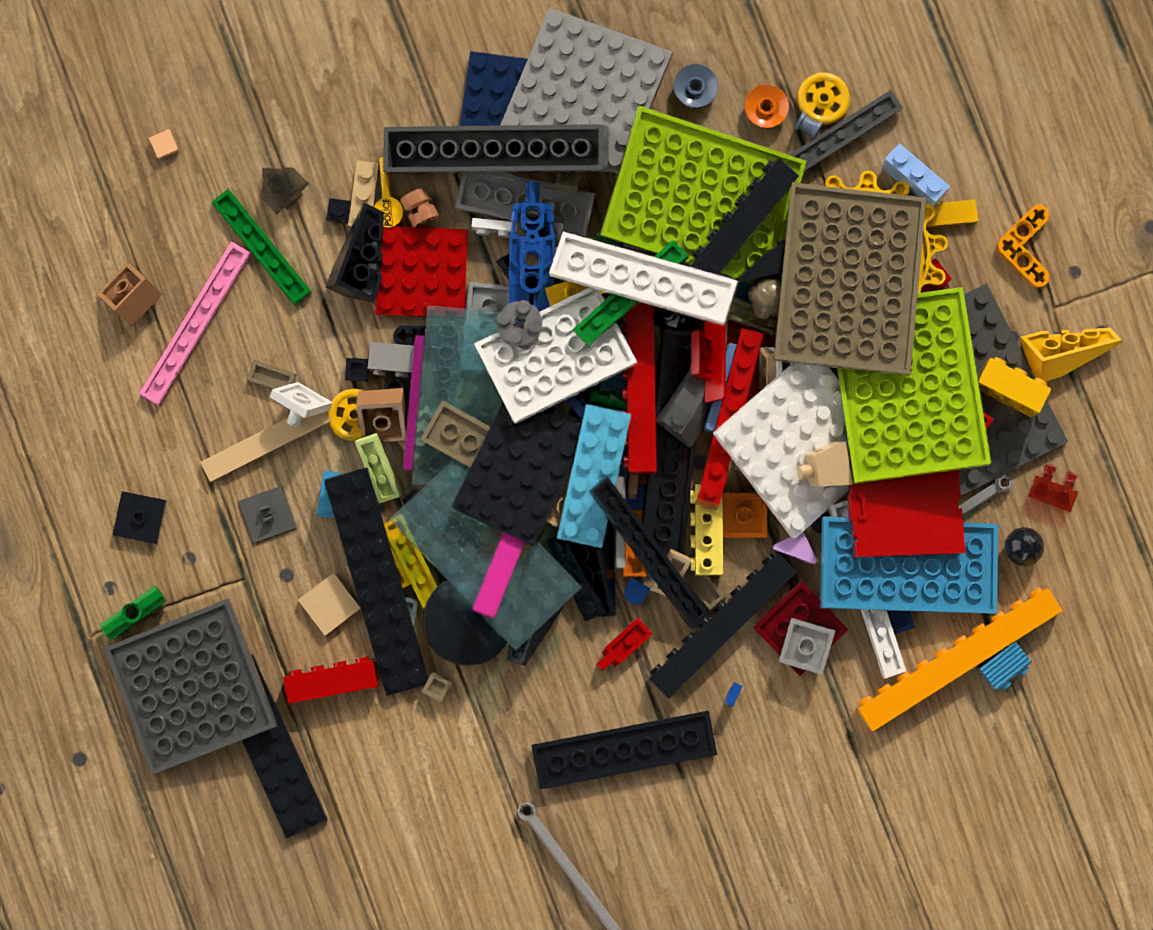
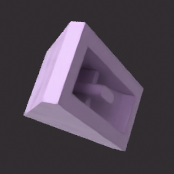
(796, 548)

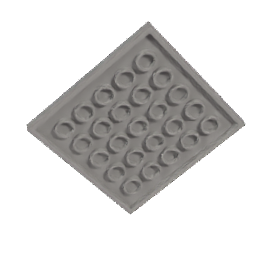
(587, 77)

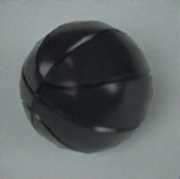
(1024, 546)

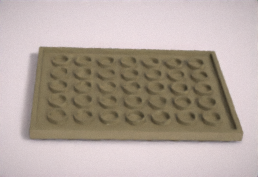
(850, 279)

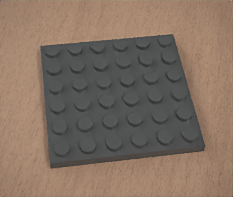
(190, 686)

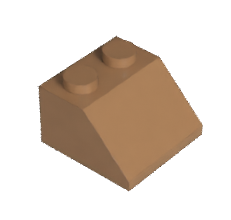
(129, 294)
(382, 414)

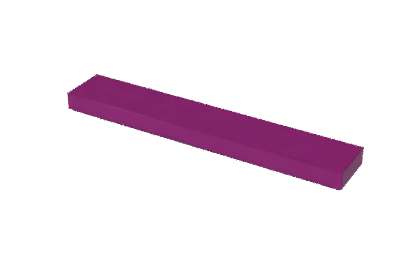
(413, 404)

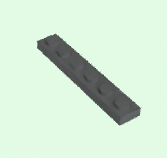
(848, 130)

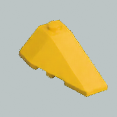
(1061, 353)

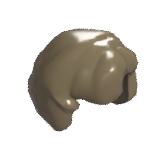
(765, 296)

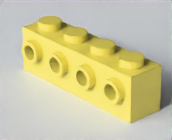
(706, 538)

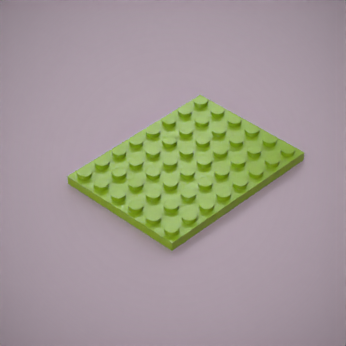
(682, 182)
(921, 419)

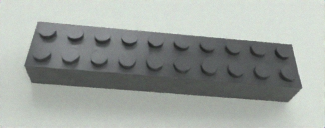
(496, 149)

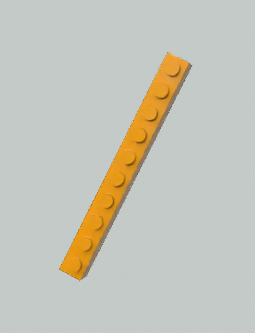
(958, 659)

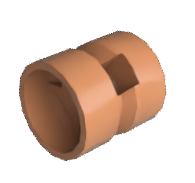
(419, 206)

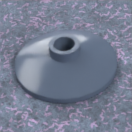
(699, 75)

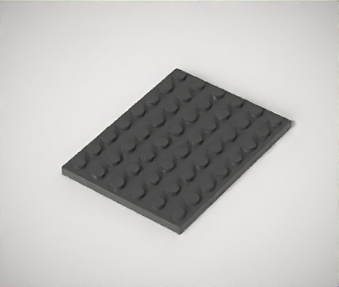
(1012, 435)

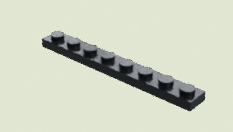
(648, 552)

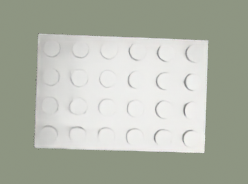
(557, 361)

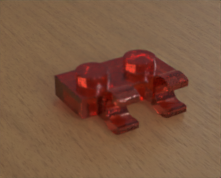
(1053, 493)

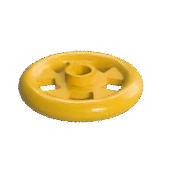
(830, 81)
(336, 423)

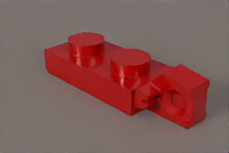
(624, 644)

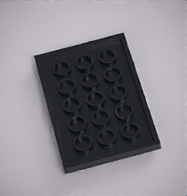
(520, 472)

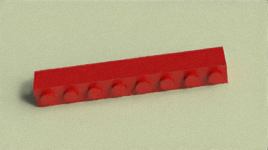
(737, 390)
(640, 391)

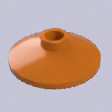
(771, 96)

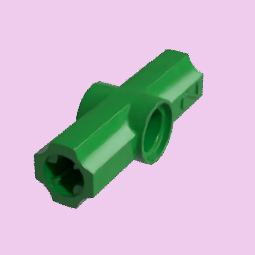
(121, 621)

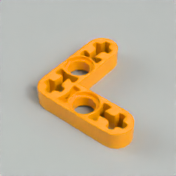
(1017, 242)

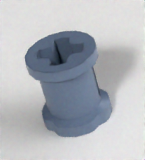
(807, 125)

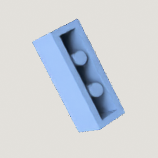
(922, 181)

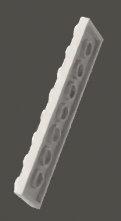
(643, 278)

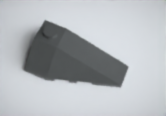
(686, 410)

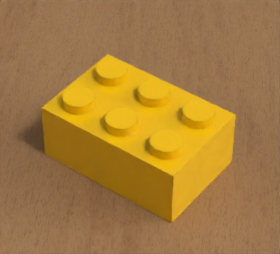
(1012, 387)

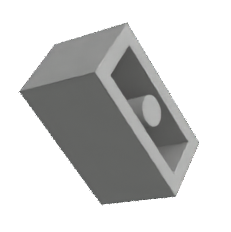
(390, 359)

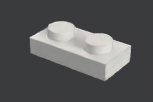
(484, 226)

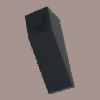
(766, 265)

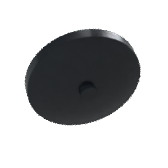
(457, 630)

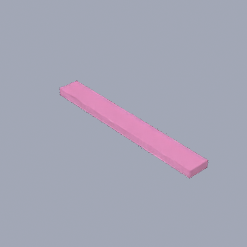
(195, 323)

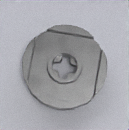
(516, 336)

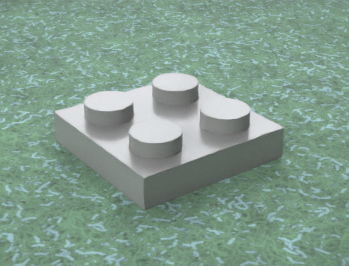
(806, 646)

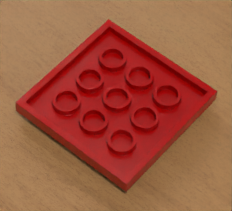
(421, 270)

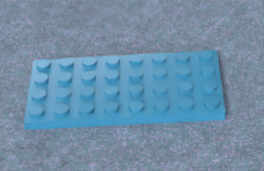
(910, 582)

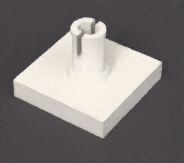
(301, 402)

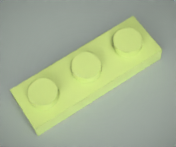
(379, 468)

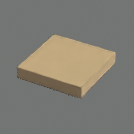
(329, 604)

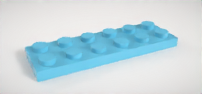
(596, 456)

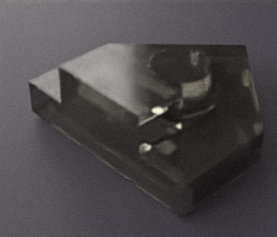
(281, 187)

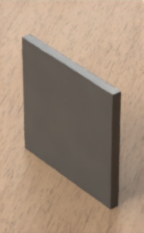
(267, 514)

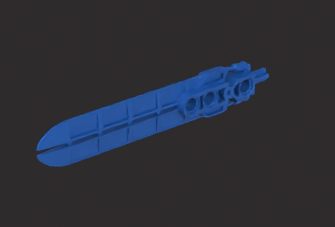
(521, 247)

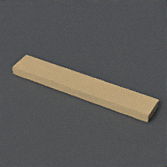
(259, 445)

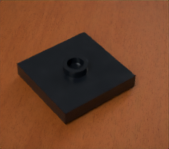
(139, 517)

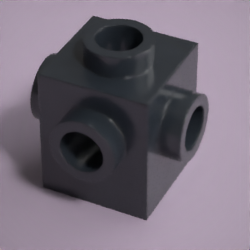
(670, 319)

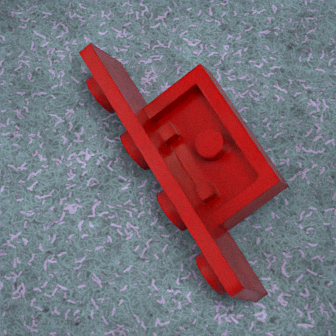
(710, 360)

